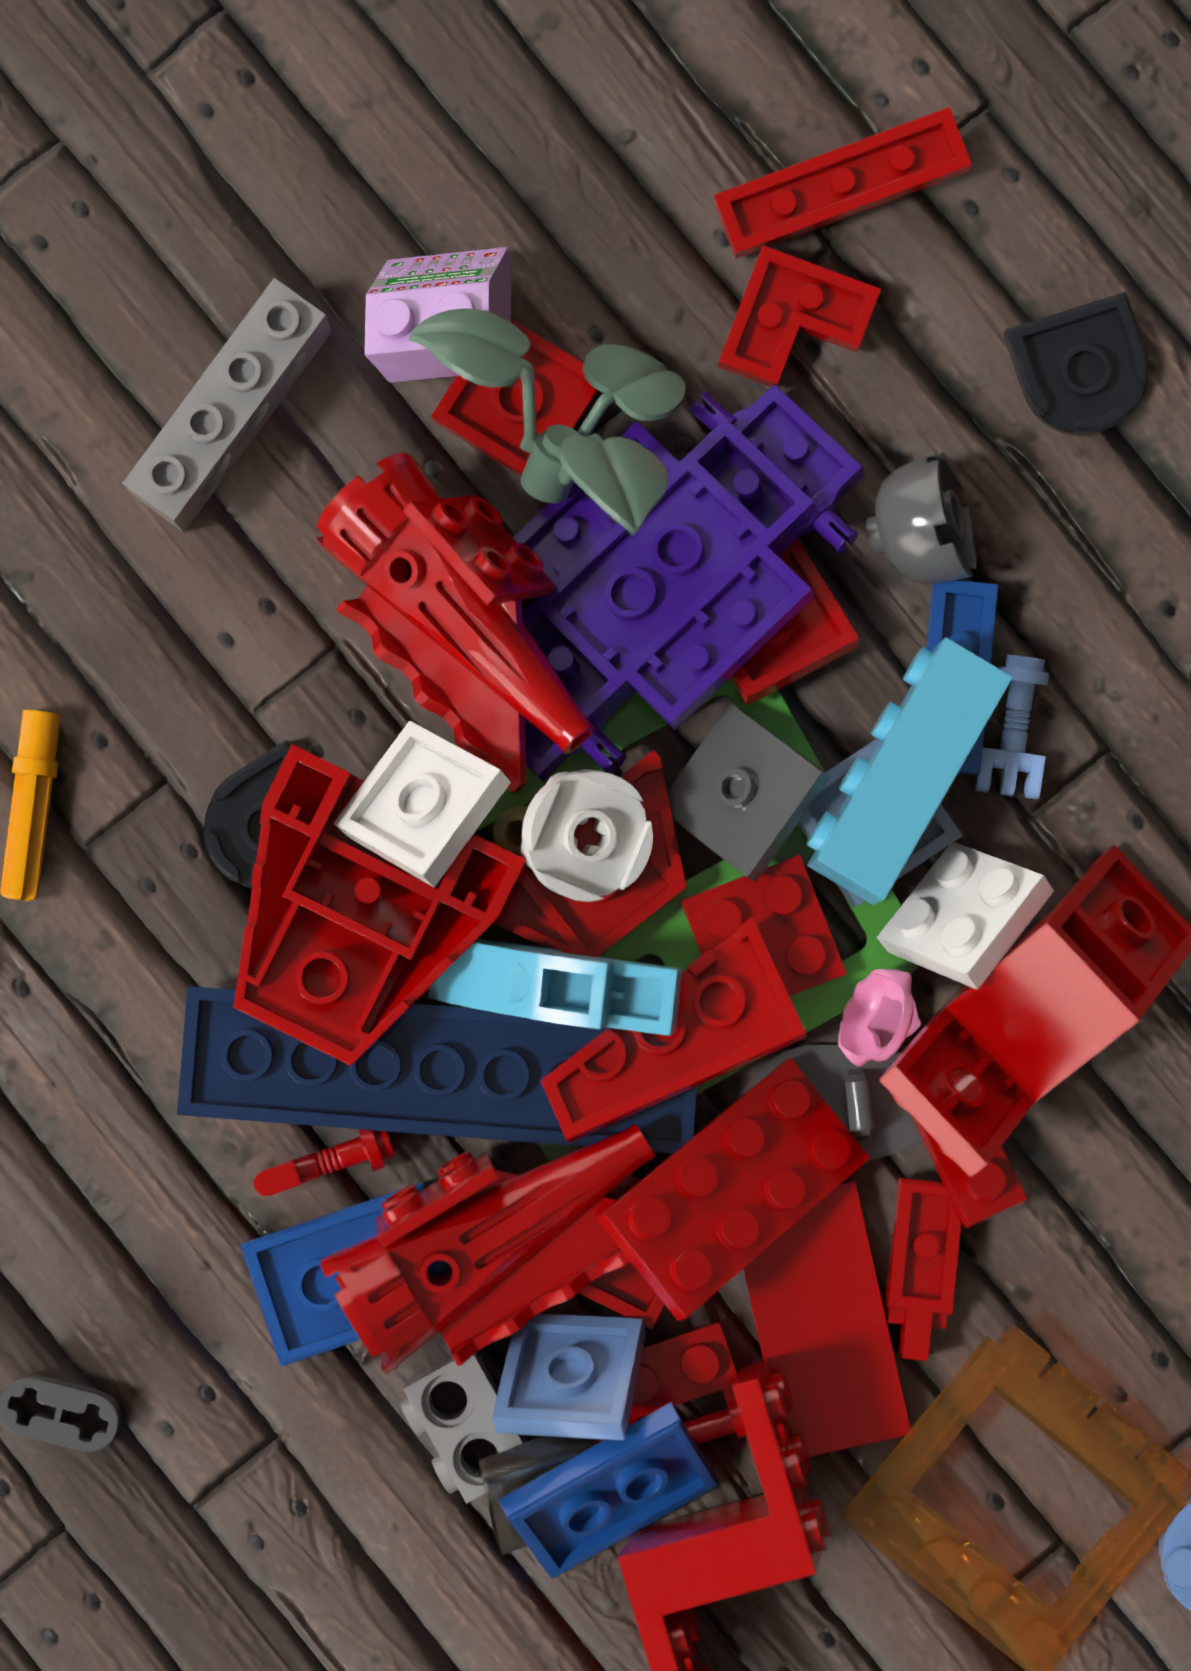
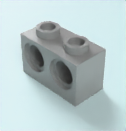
(454, 1430)

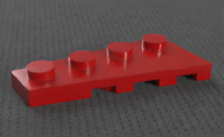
(726, 1017)

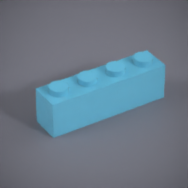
(908, 771)

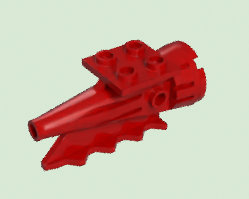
(450, 610)
(508, 1246)

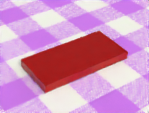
(828, 1328)

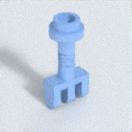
(1012, 755)

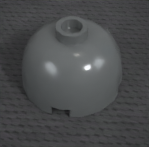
(923, 523)

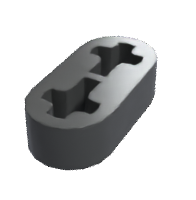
(57, 1428)

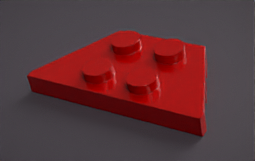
(598, 925)

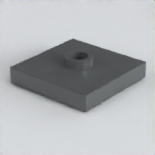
(744, 791)

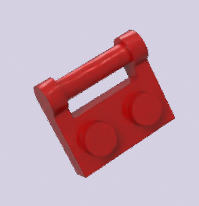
(687, 1369)

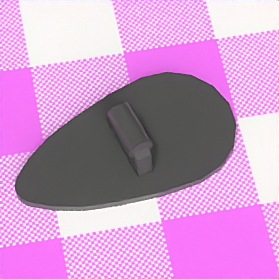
(855, 1097)

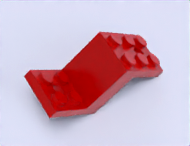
(1041, 1011)
(733, 1545)

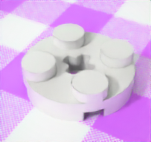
(551, 843)

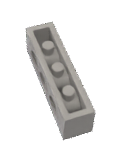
(228, 405)

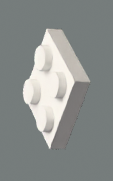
(422, 803)
(965, 914)

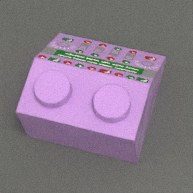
(420, 287)

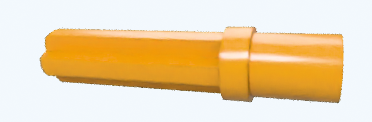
(30, 804)

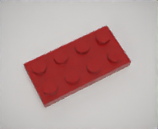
(733, 1189)

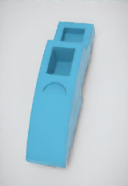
(562, 987)

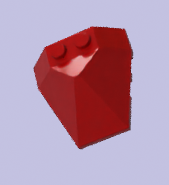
(343, 934)

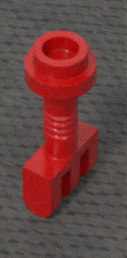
(370, 1146)

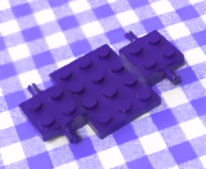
(696, 581)

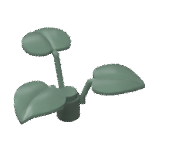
(613, 472)

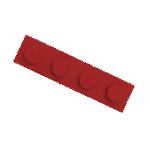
(842, 182)

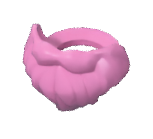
(878, 1017)

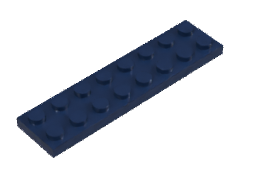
(425, 1075)

